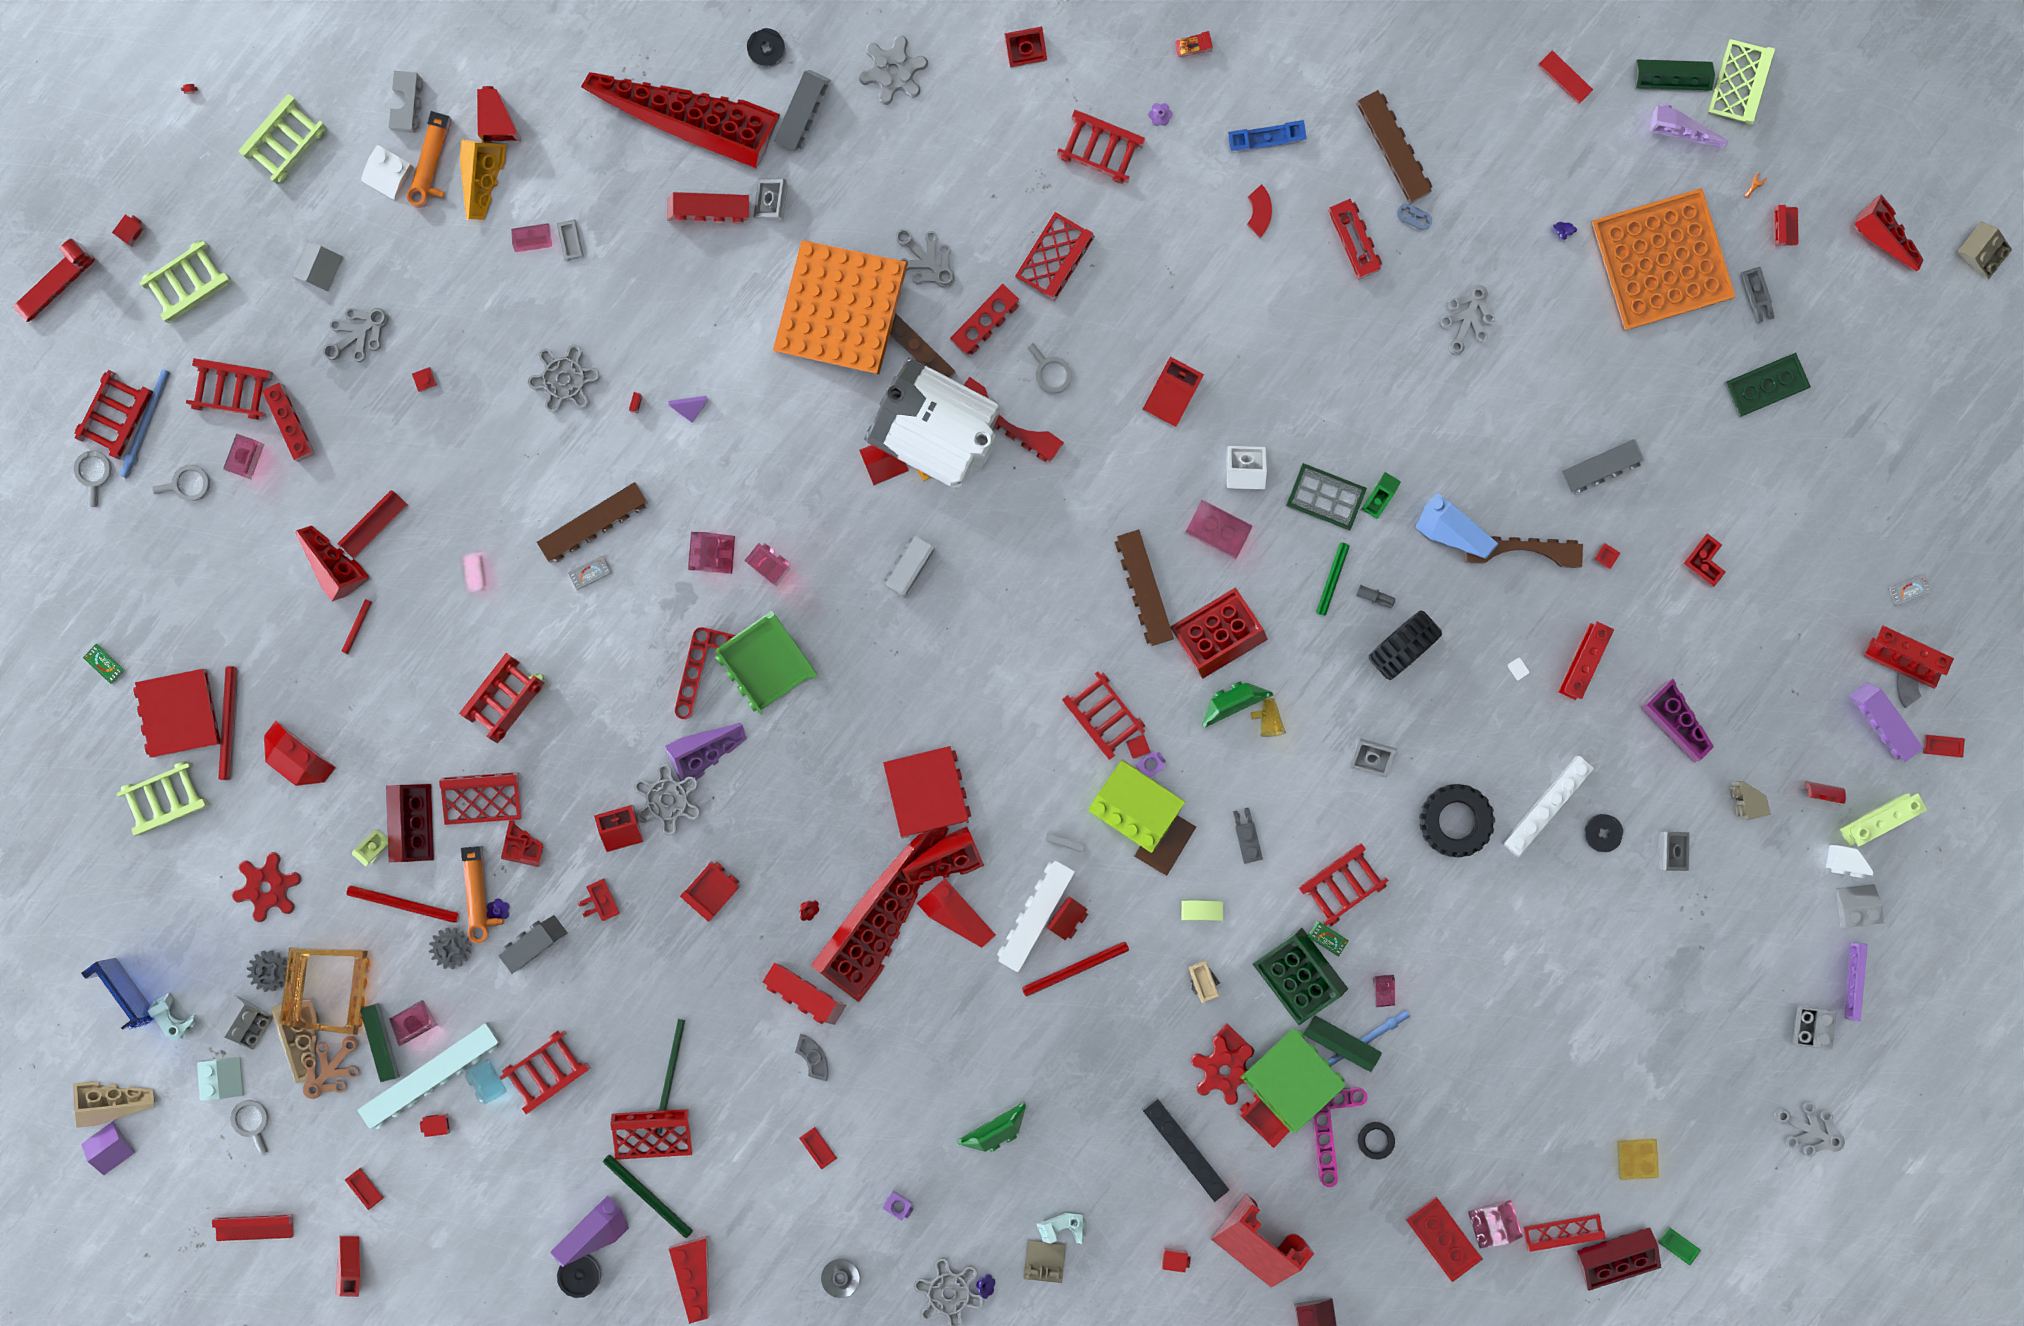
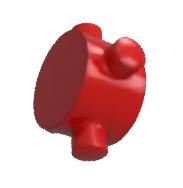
(189, 88)

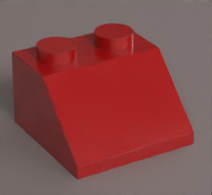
(1067, 918)

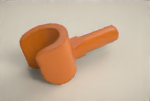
(1756, 183)

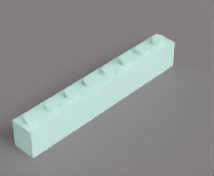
(429, 1075)

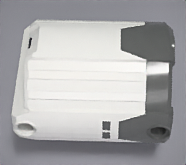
(934, 424)

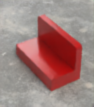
(1786, 225)

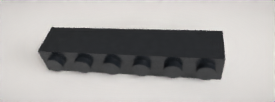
(1185, 1149)

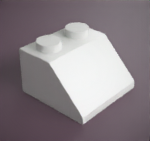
(386, 172)
(1246, 467)

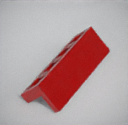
(372, 524)
(253, 1227)

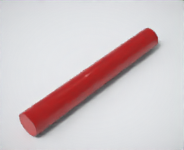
(356, 626)

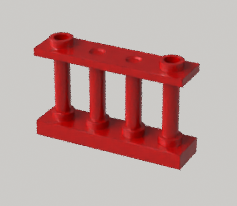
(1098, 127)
(241, 373)
(132, 413)
(1908, 657)
(1585, 660)
(489, 688)
(1097, 732)
(1326, 877)
(546, 1090)

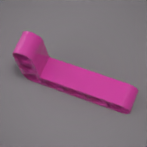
(1326, 1128)

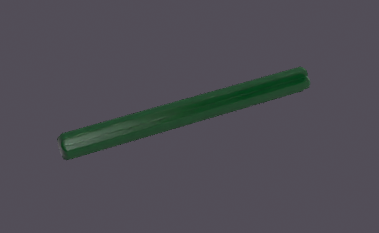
(647, 1196)

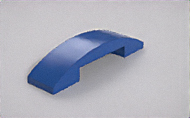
(1267, 136)

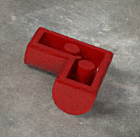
(1701, 563)

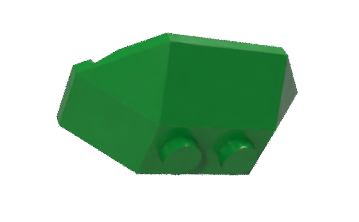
(1233, 701)
(995, 1131)

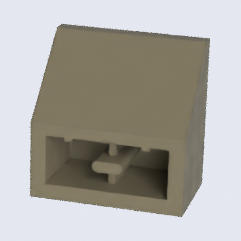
(1985, 249)
(1749, 801)

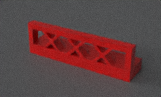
(1570, 1239)

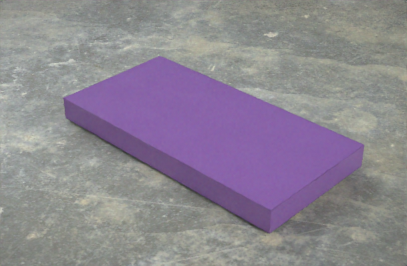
(1856, 981)

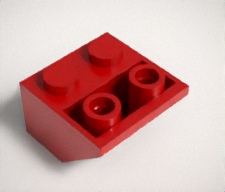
(619, 828)

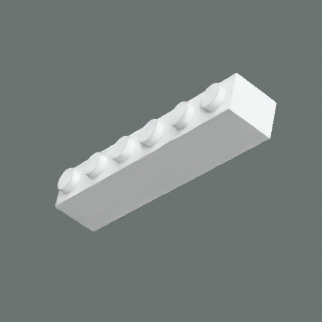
(1547, 805)
(1034, 919)

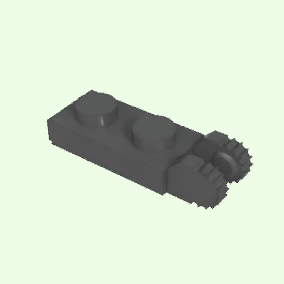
(1758, 292)
(1247, 838)

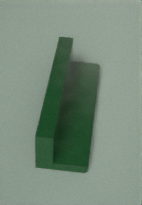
(1675, 74)
(379, 1042)
(1343, 1043)

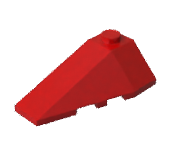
(333, 570)

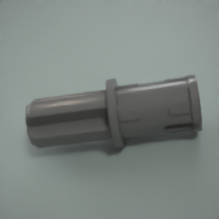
(1375, 596)

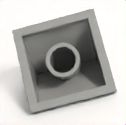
(770, 199)
(317, 266)
(1372, 757)
(1673, 851)

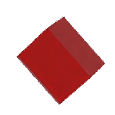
(1025, 46)
(881, 465)

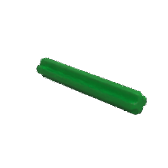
(1332, 579)

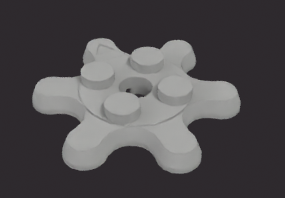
(891, 83)
(554, 368)
(654, 799)
(950, 1307)

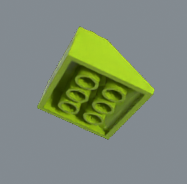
(1136, 806)

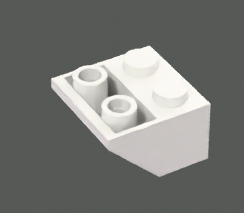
(1847, 860)

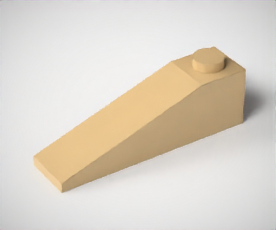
(297, 1042)
(100, 1103)

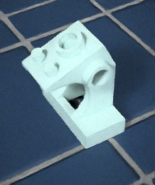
(169, 1025)
(1050, 1228)

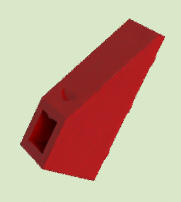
(348, 1267)

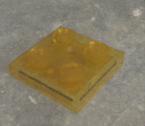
(1638, 1159)

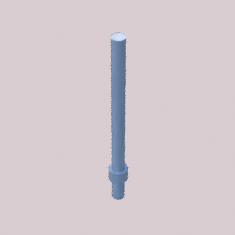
(130, 457)
(1391, 1023)

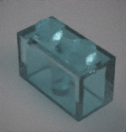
(485, 1082)

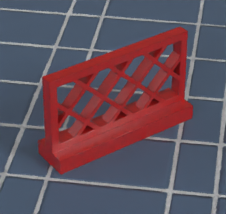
(1068, 265)
(480, 781)
(650, 1122)

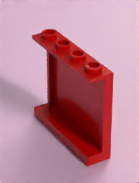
(177, 713)
(926, 791)

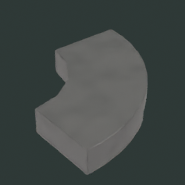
(1908, 690)
(813, 1056)

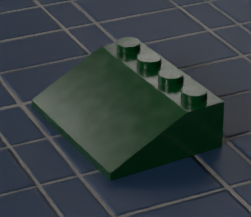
(1300, 976)

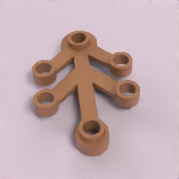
(329, 1070)

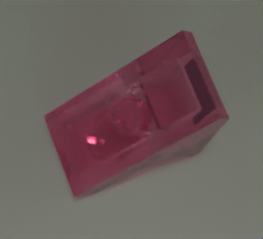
(1384, 990)

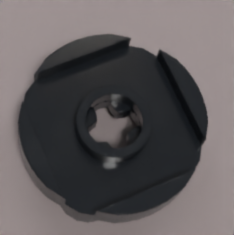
(760, 38)
(1592, 831)

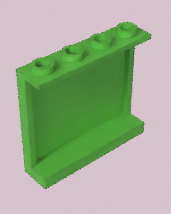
(764, 661)
(1294, 1080)

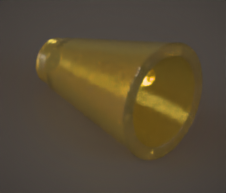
(1271, 720)

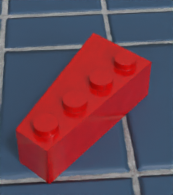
(707, 207)

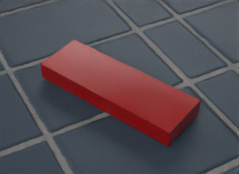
(1565, 77)

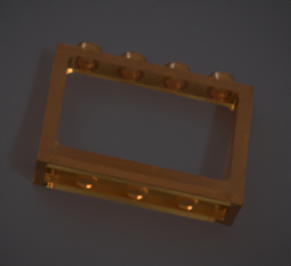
(295, 987)

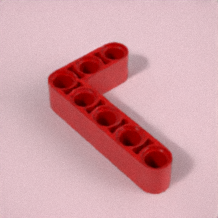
(74, 263)
(699, 665)

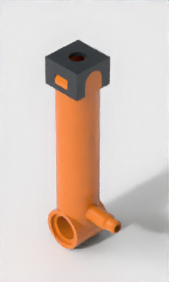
(428, 159)
(475, 893)

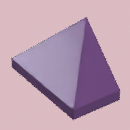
(689, 407)

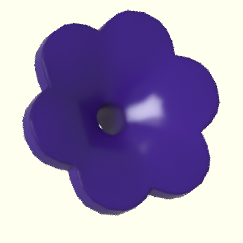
(1564, 229)
(503, 908)
(986, 1286)

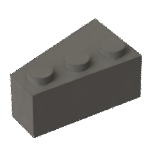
(532, 943)

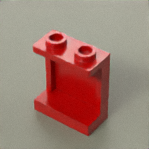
(710, 890)
(1264, 1121)

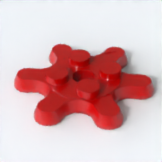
(279, 885)
(1211, 1066)

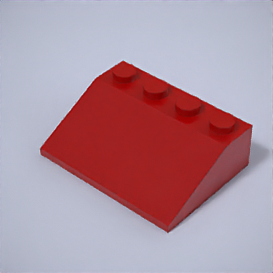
(1219, 633)

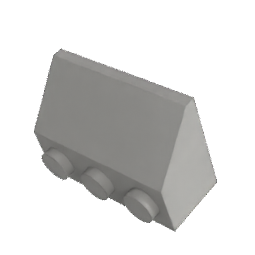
(909, 566)

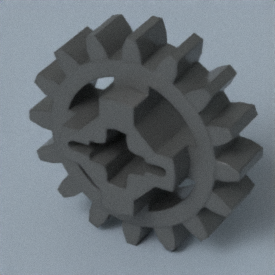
(452, 939)
(263, 964)

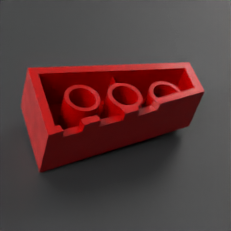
(803, 994)
(692, 1274)

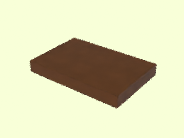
(1169, 848)

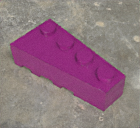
(1676, 719)

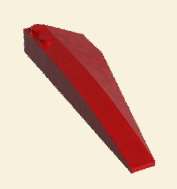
(713, 123)
(865, 937)

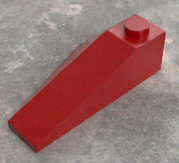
(1880, 227)
(949, 856)
(952, 911)

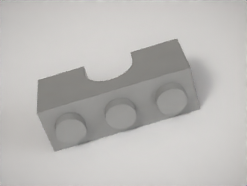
(405, 118)

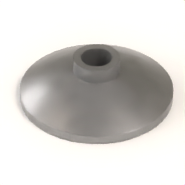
(840, 1288)

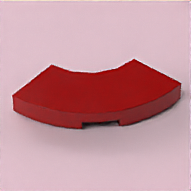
(1261, 210)

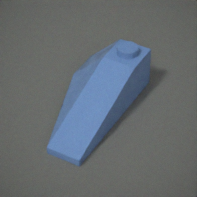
(1448, 525)

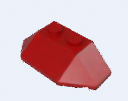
(294, 757)

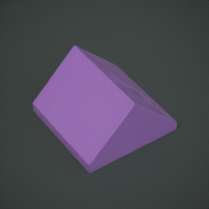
(107, 1148)

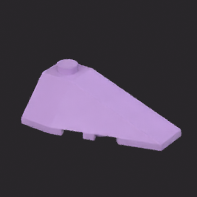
(1676, 124)

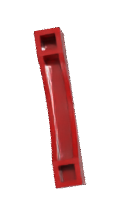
(1043, 443)

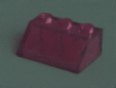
(1218, 529)

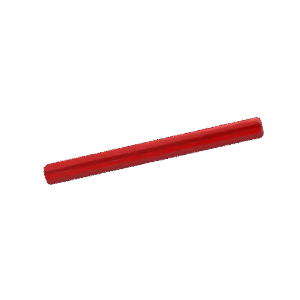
(227, 723)
(403, 904)
(1075, 969)

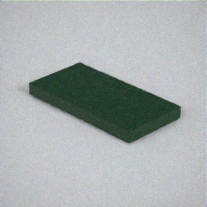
(1767, 384)

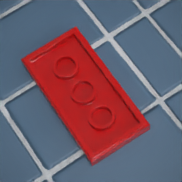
(1444, 1239)

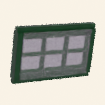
(1326, 496)

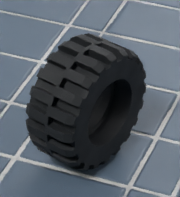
(1405, 645)
(1483, 820)

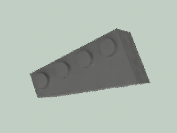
(802, 109)
(1603, 465)

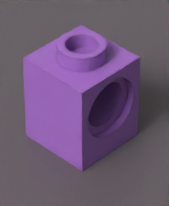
(1141, 765)
(896, 1197)

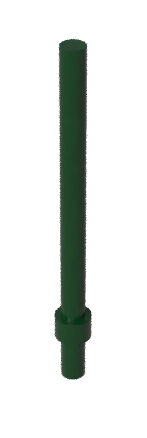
(671, 1068)

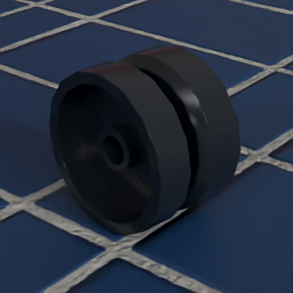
(585, 1285)

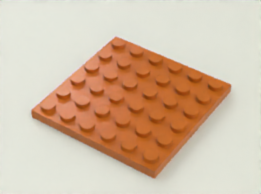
(1663, 259)
(840, 307)

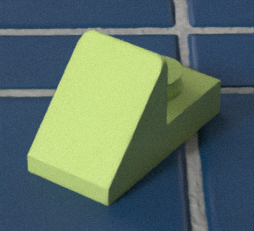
(371, 848)

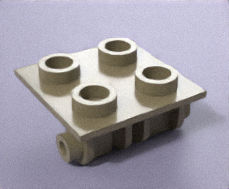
(1044, 1261)

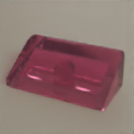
(531, 237)
(473, 572)

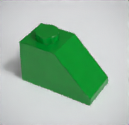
(1381, 495)

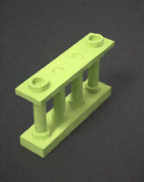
(273, 121)
(202, 290)
(160, 817)
(1883, 819)

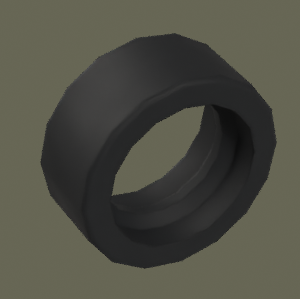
(1379, 1126)

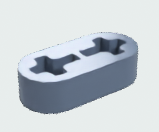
(1417, 213)

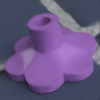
(1157, 118)

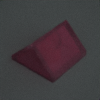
(243, 456)
(412, 1023)

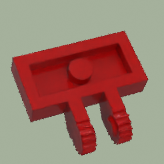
(602, 900)

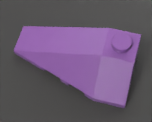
(697, 752)
(598, 1229)

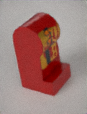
(1194, 45)

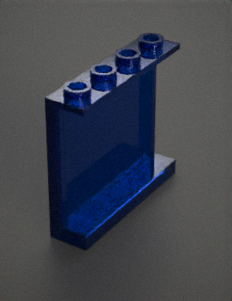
(123, 990)

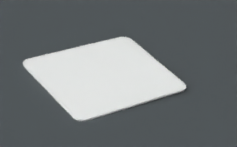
(1518, 668)

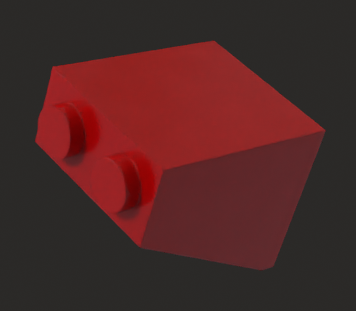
(494, 118)

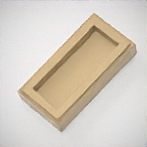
(1203, 981)

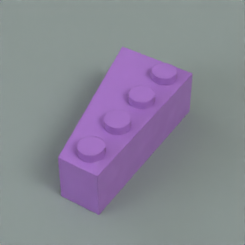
(1886, 721)

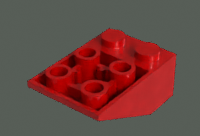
(1173, 391)

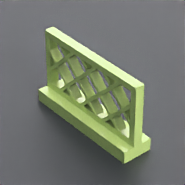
(1757, 87)

